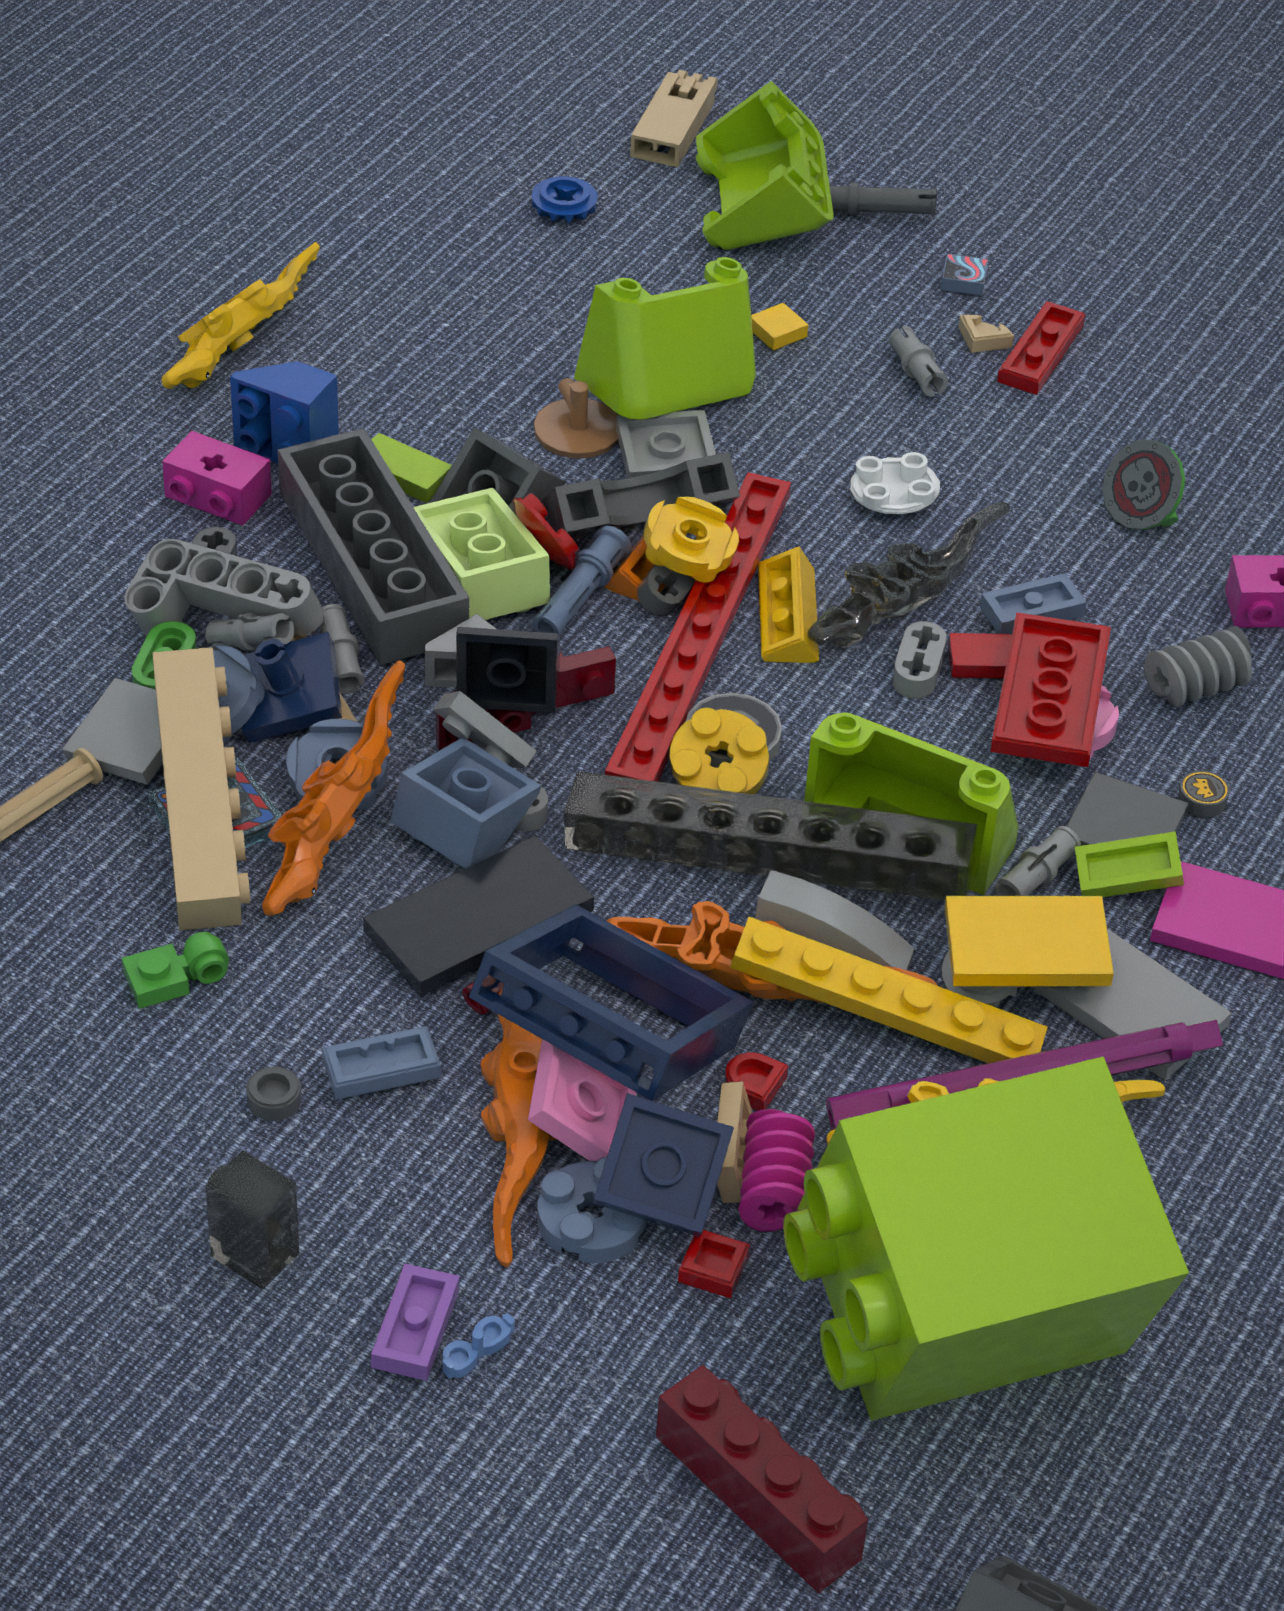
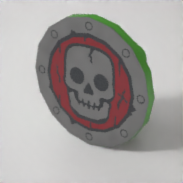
(1144, 485)

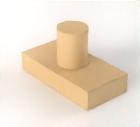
(733, 1111)

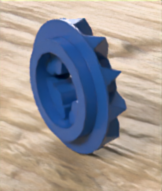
(564, 198)

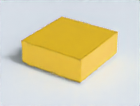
(779, 326)

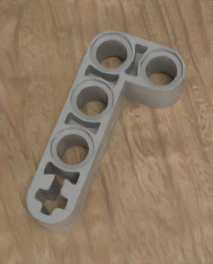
(190, 574)

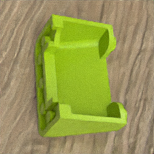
(767, 172)
(672, 347)
(891, 772)

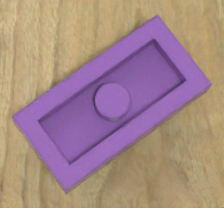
(415, 1322)

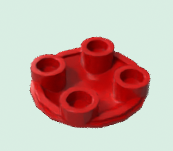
(557, 544)

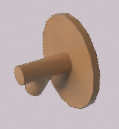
(576, 424)

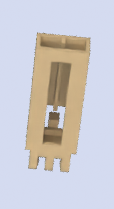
(673, 117)

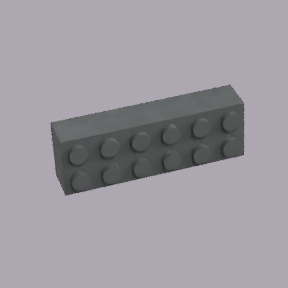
(371, 543)

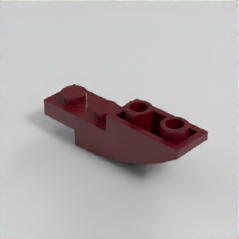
(580, 679)

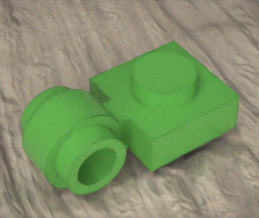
(164, 975)

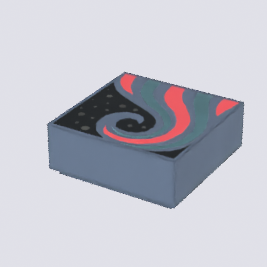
(964, 274)

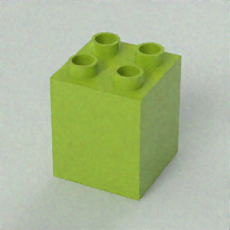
(983, 1239)

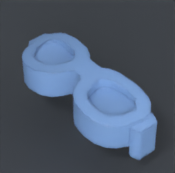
(487, 1338)

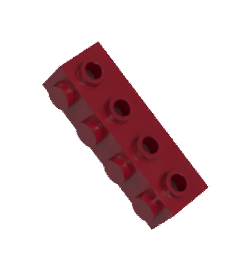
(762, 1478)

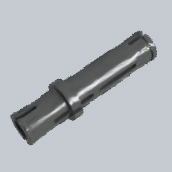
(883, 199)

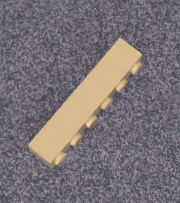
(197, 789)

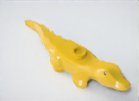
(232, 321)

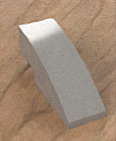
(830, 920)

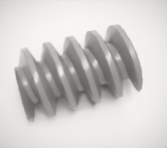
(1200, 666)

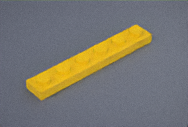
(884, 994)

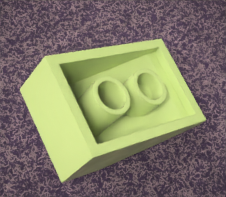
(489, 553)

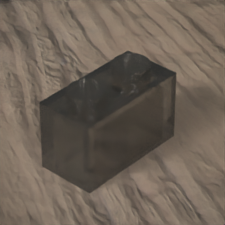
(252, 1219)

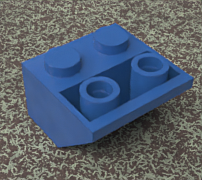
(282, 407)

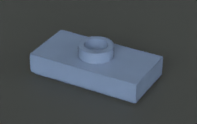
(381, 1062)

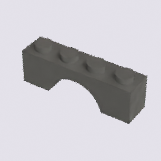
(627, 502)

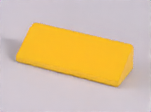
(787, 608)

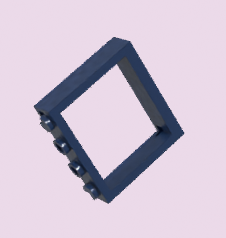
(593, 1030)

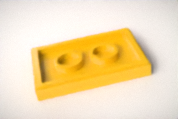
(1028, 941)

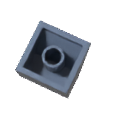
(463, 802)

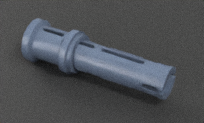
(592, 570)

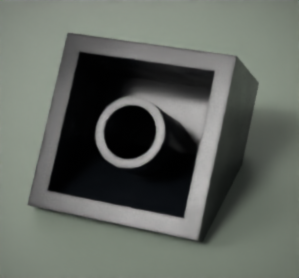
(508, 668)

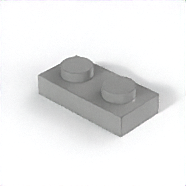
(470, 721)

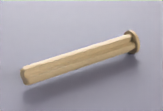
(49, 792)

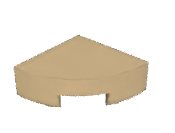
(984, 336)

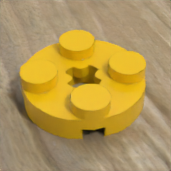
(699, 558)
(717, 730)

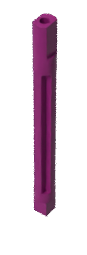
(1120, 1052)

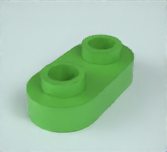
(162, 637)

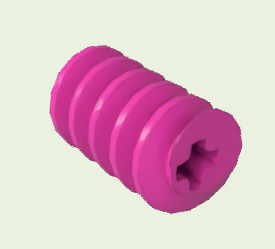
(774, 1167)

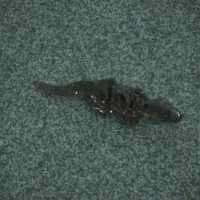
(901, 582)

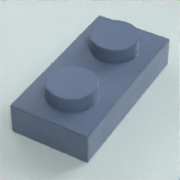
(1045, 597)

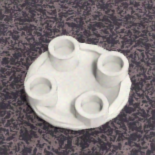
(895, 483)

